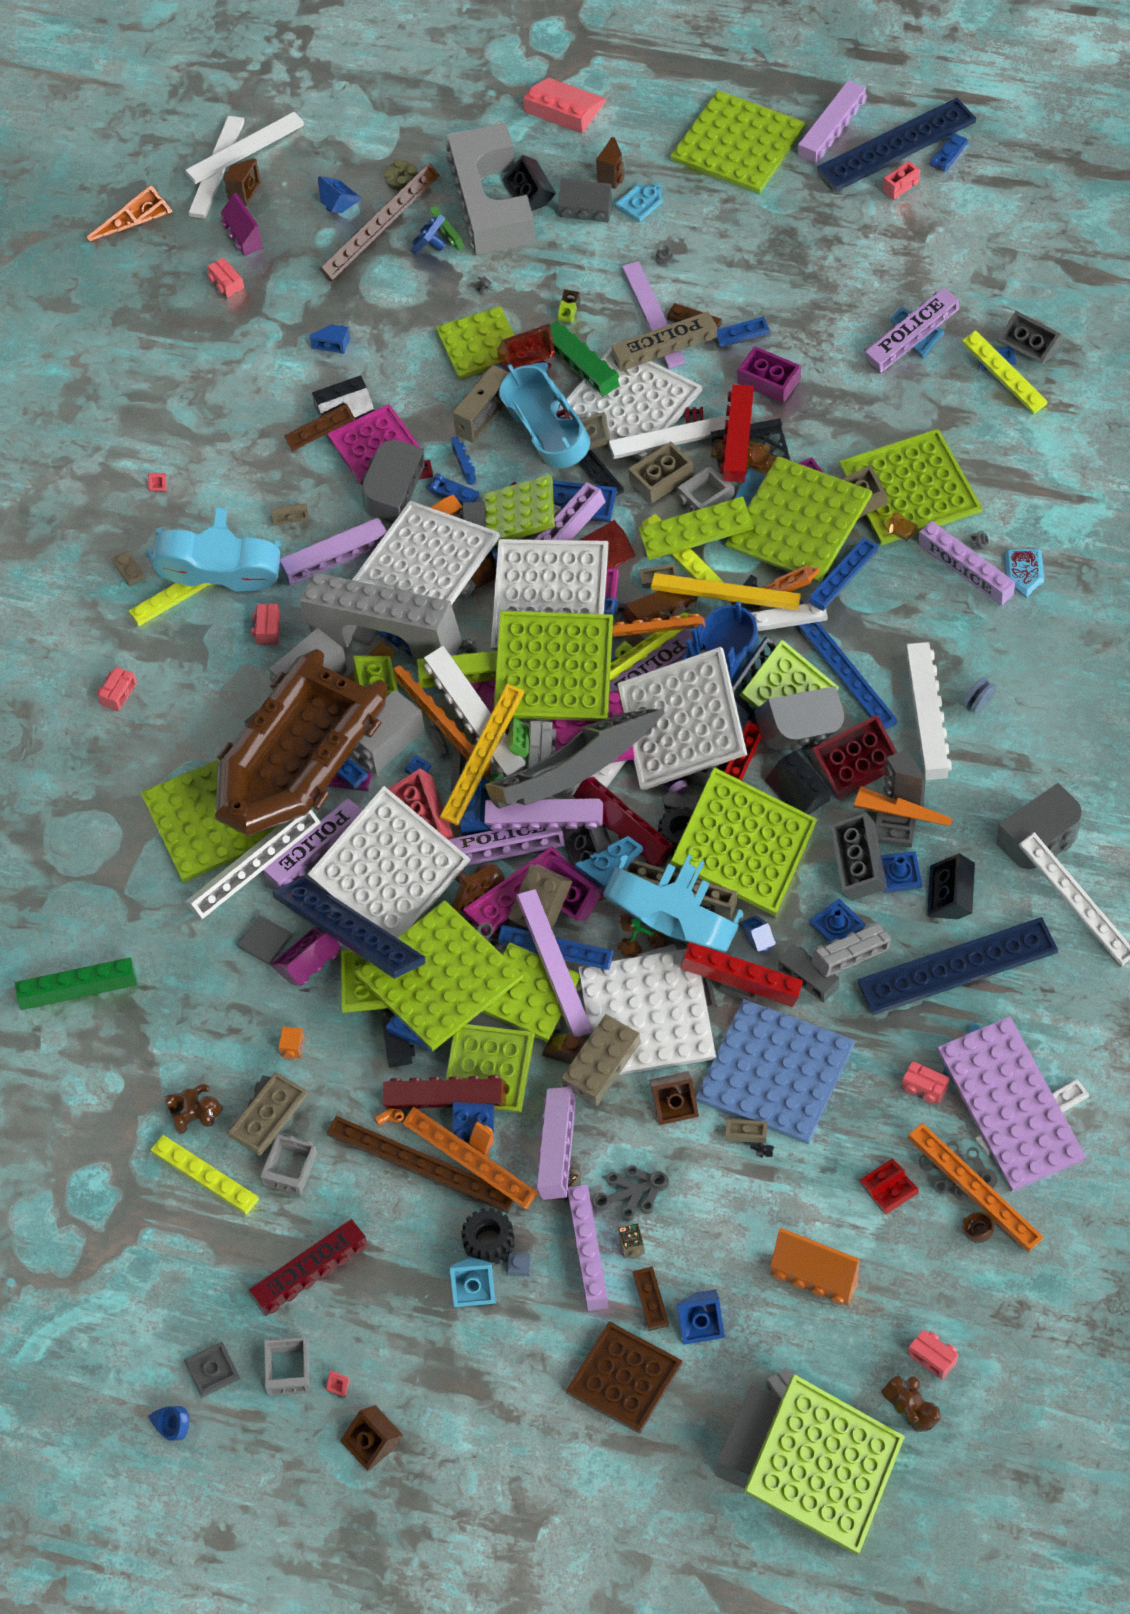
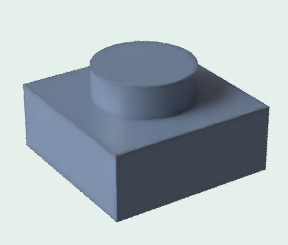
(519, 1264)

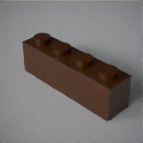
(659, 605)

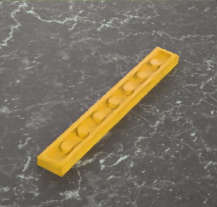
(725, 591)
(482, 754)

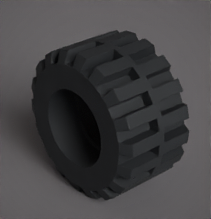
(672, 822)
(484, 1222)

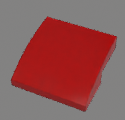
(889, 1186)

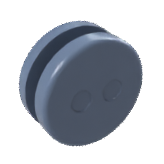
(979, 695)

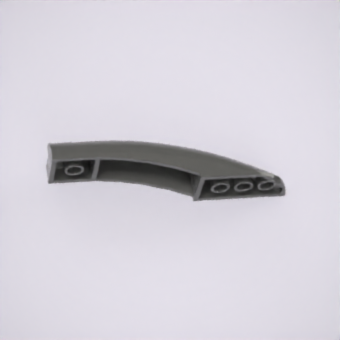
(576, 761)

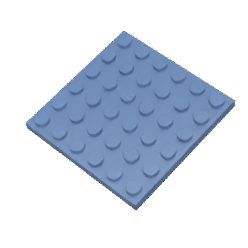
(775, 1070)

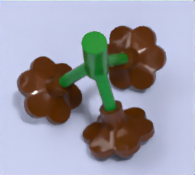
(630, 946)

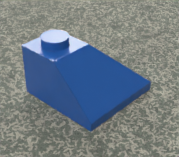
(336, 195)
(700, 1317)

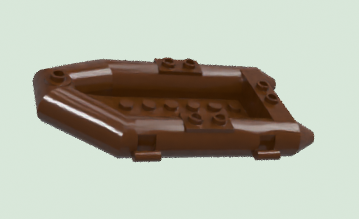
(294, 745)

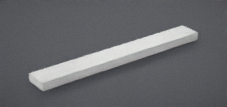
(244, 147)
(209, 186)
(657, 439)
(1076, 898)

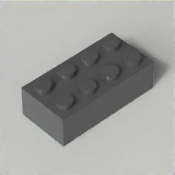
(858, 856)

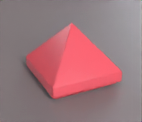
(157, 482)
(337, 1383)

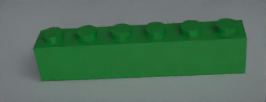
(583, 360)
(75, 983)

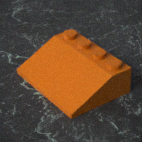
(814, 1267)

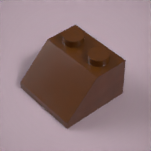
(610, 164)
(243, 180)
(674, 1097)
(371, 1437)

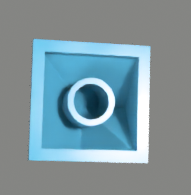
(472, 1283)

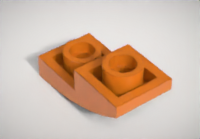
(448, 505)
(482, 1138)

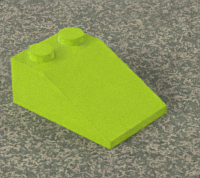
(374, 668)

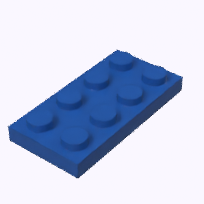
(565, 491)

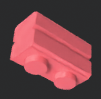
(901, 180)
(225, 277)
(266, 624)
(117, 688)
(925, 1083)
(933, 1353)

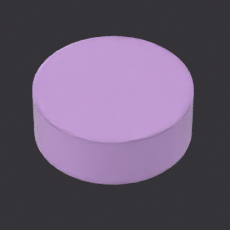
(679, 787)

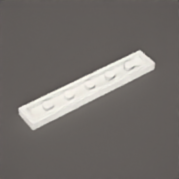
(1065, 1097)

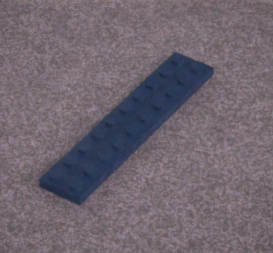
(896, 144)
(349, 927)
(957, 966)

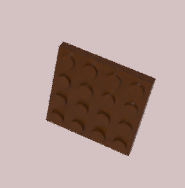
(624, 1377)

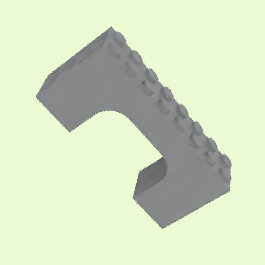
(490, 222)
(343, 604)
(400, 718)

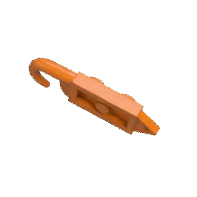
(794, 579)

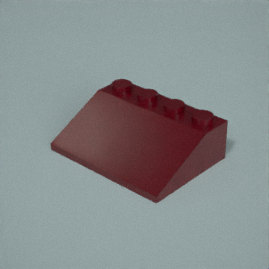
(853, 757)

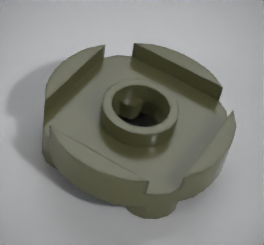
(397, 168)

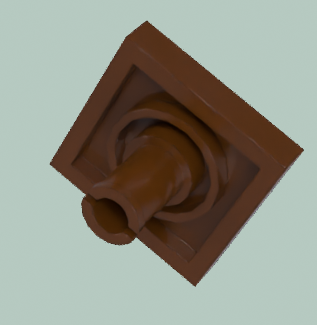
(472, 887)

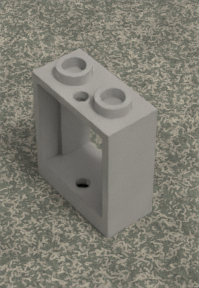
(710, 474)
(285, 1183)
(288, 1385)

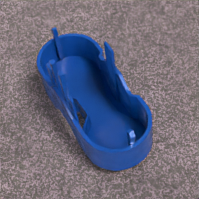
(730, 629)

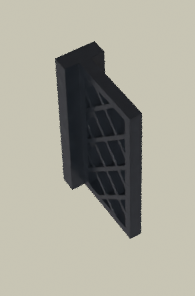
(759, 430)
(741, 679)

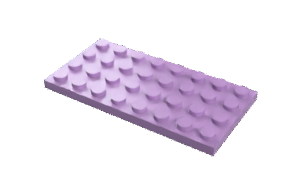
(1011, 1104)

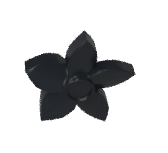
(763, 1150)

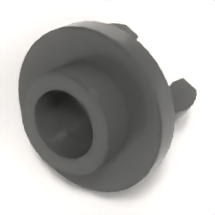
(664, 256)
(484, 283)
(980, 540)
(467, 644)

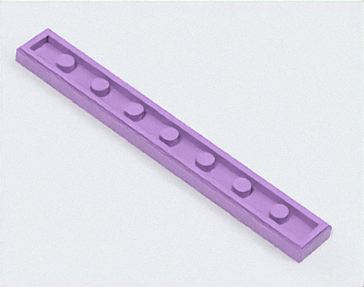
(649, 306)
(554, 964)

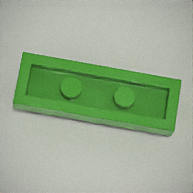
(446, 229)
(518, 737)

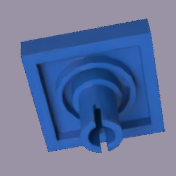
(428, 235)
(901, 871)
(836, 922)
(467, 1115)

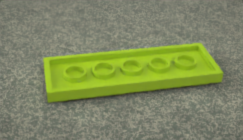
(695, 528)

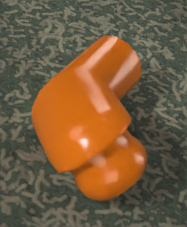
(391, 1115)

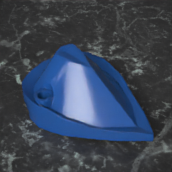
(171, 1422)

